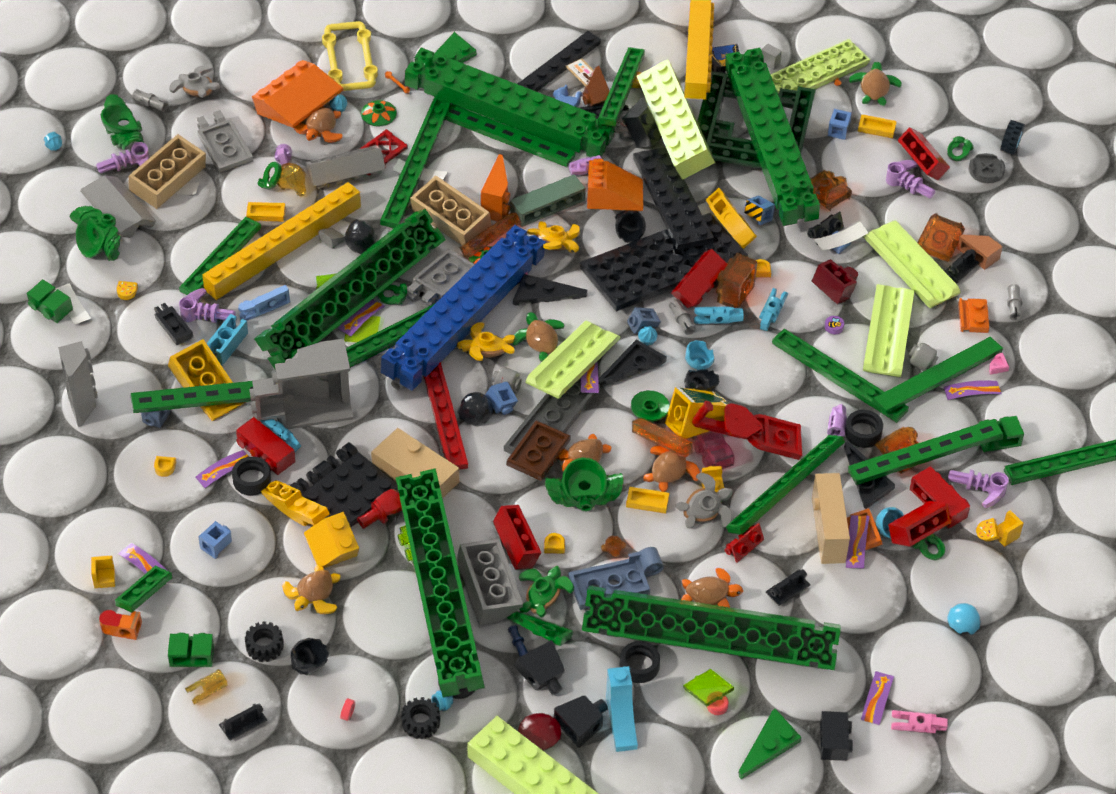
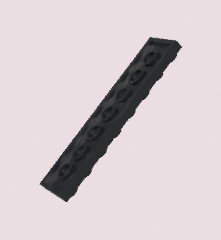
(673, 199)

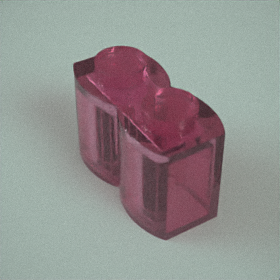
(714, 450)

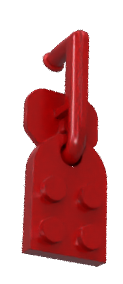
(760, 430)

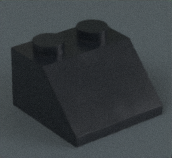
(642, 125)

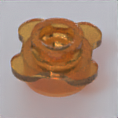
(613, 541)

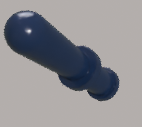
(518, 640)

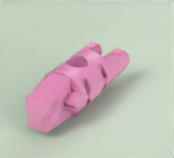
(928, 724)

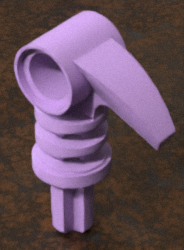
(124, 159)
(898, 176)
(191, 309)
(995, 485)

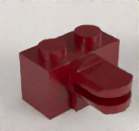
(835, 280)

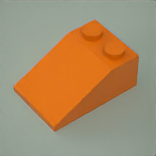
(495, 191)

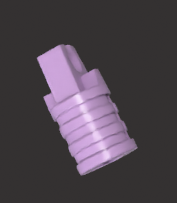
(283, 153)
(581, 166)
(837, 421)

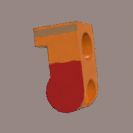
(120, 625)

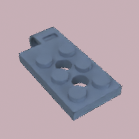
(629, 572)

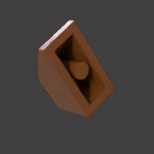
(596, 89)

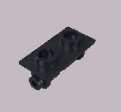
(827, 227)
(962, 266)
(788, 587)
(243, 721)

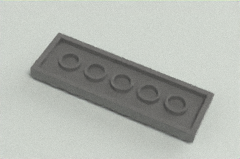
(553, 412)

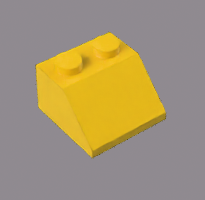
(332, 541)

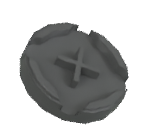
(986, 168)

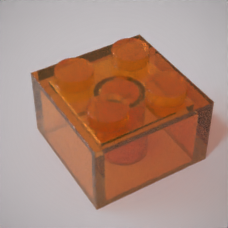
(736, 281)

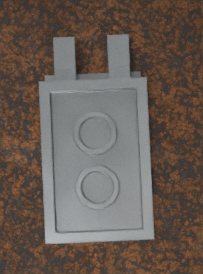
(223, 143)
(438, 277)

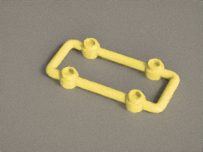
(363, 38)

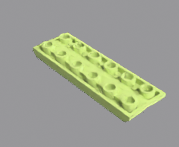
(821, 67)
(912, 264)
(888, 330)
(572, 359)

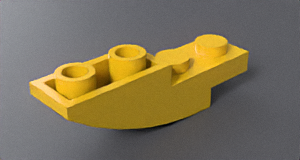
(730, 218)
(293, 504)

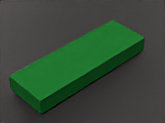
(143, 589)

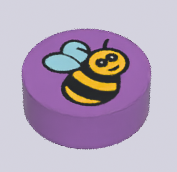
(834, 325)

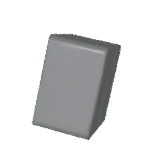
(772, 56)

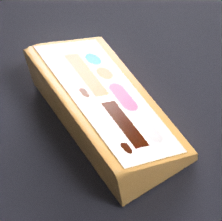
(580, 70)

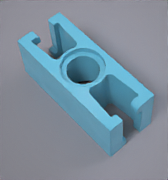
(227, 338)

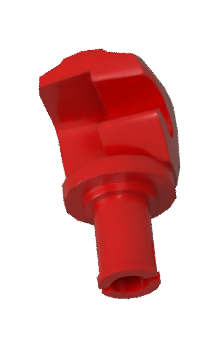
(383, 505)

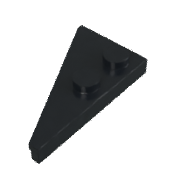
(544, 290)
(635, 359)
(872, 490)

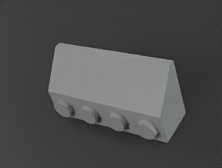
(345, 165)
(79, 380)
(488, 580)

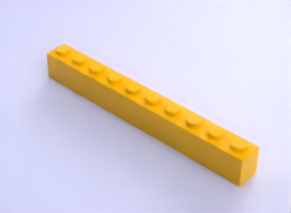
(699, 49)
(281, 241)

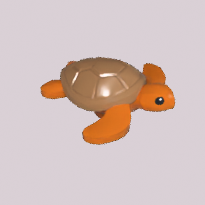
(320, 125)
(586, 448)
(669, 468)
(711, 589)

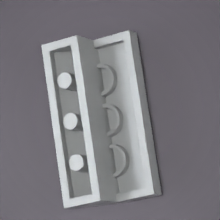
(115, 198)

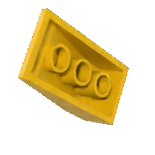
(200, 367)

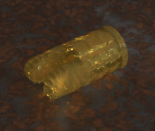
(210, 685)

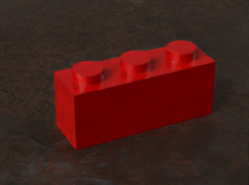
(923, 153)
(699, 279)
(266, 445)
(930, 486)
(919, 523)
(517, 537)

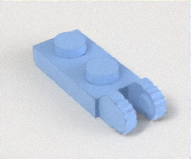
(264, 303)

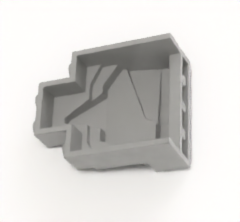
(306, 388)

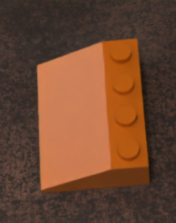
(296, 94)
(613, 187)

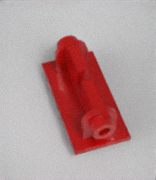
(746, 542)

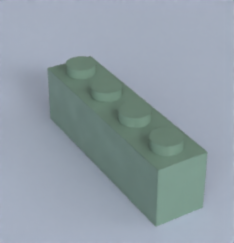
(548, 200)

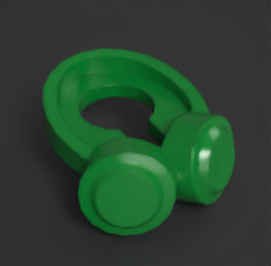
(968, 146)
(264, 182)
(401, 290)
(923, 547)

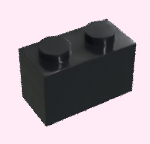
(835, 736)

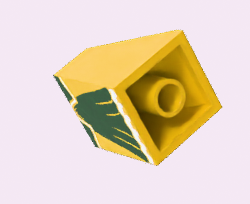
(686, 404)

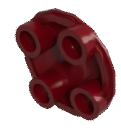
(541, 730)

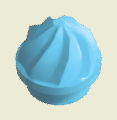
(338, 103)
(53, 141)
(647, 335)
(443, 703)

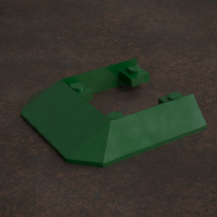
(739, 150)

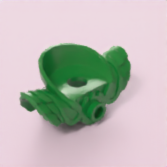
(114, 112)
(96, 232)
(584, 485)

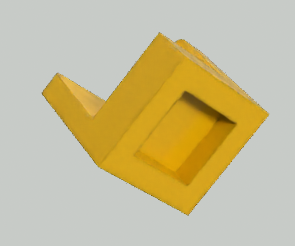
(1009, 529)
(103, 571)

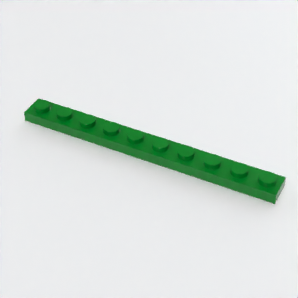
(415, 163)

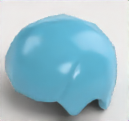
(698, 355)
(886, 517)
(964, 618)

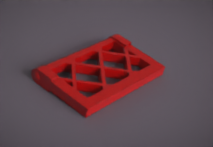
(393, 140)

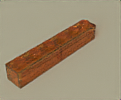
(490, 235)
(662, 437)

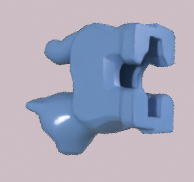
(562, 95)

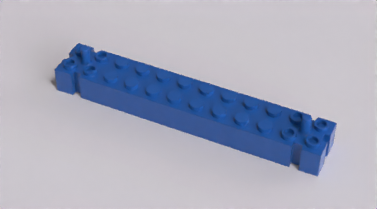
(461, 307)

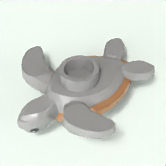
(195, 83)
(706, 503)

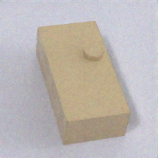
(167, 171)
(451, 210)
(405, 455)
(830, 518)

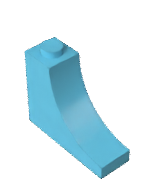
(621, 708)

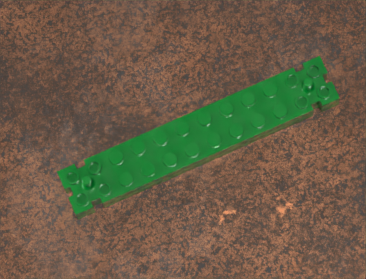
(508, 103)
(772, 137)
(351, 288)
(439, 583)
(711, 627)

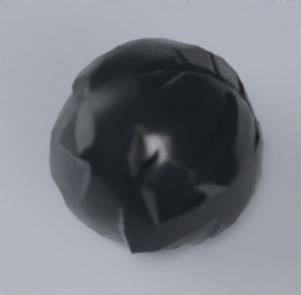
(630, 225)
(360, 236)
(701, 380)
(475, 408)
(308, 655)

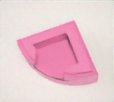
(998, 364)

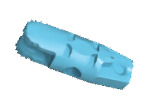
(772, 309)
(718, 315)
(282, 432)

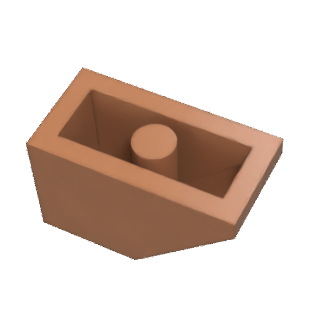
(987, 250)

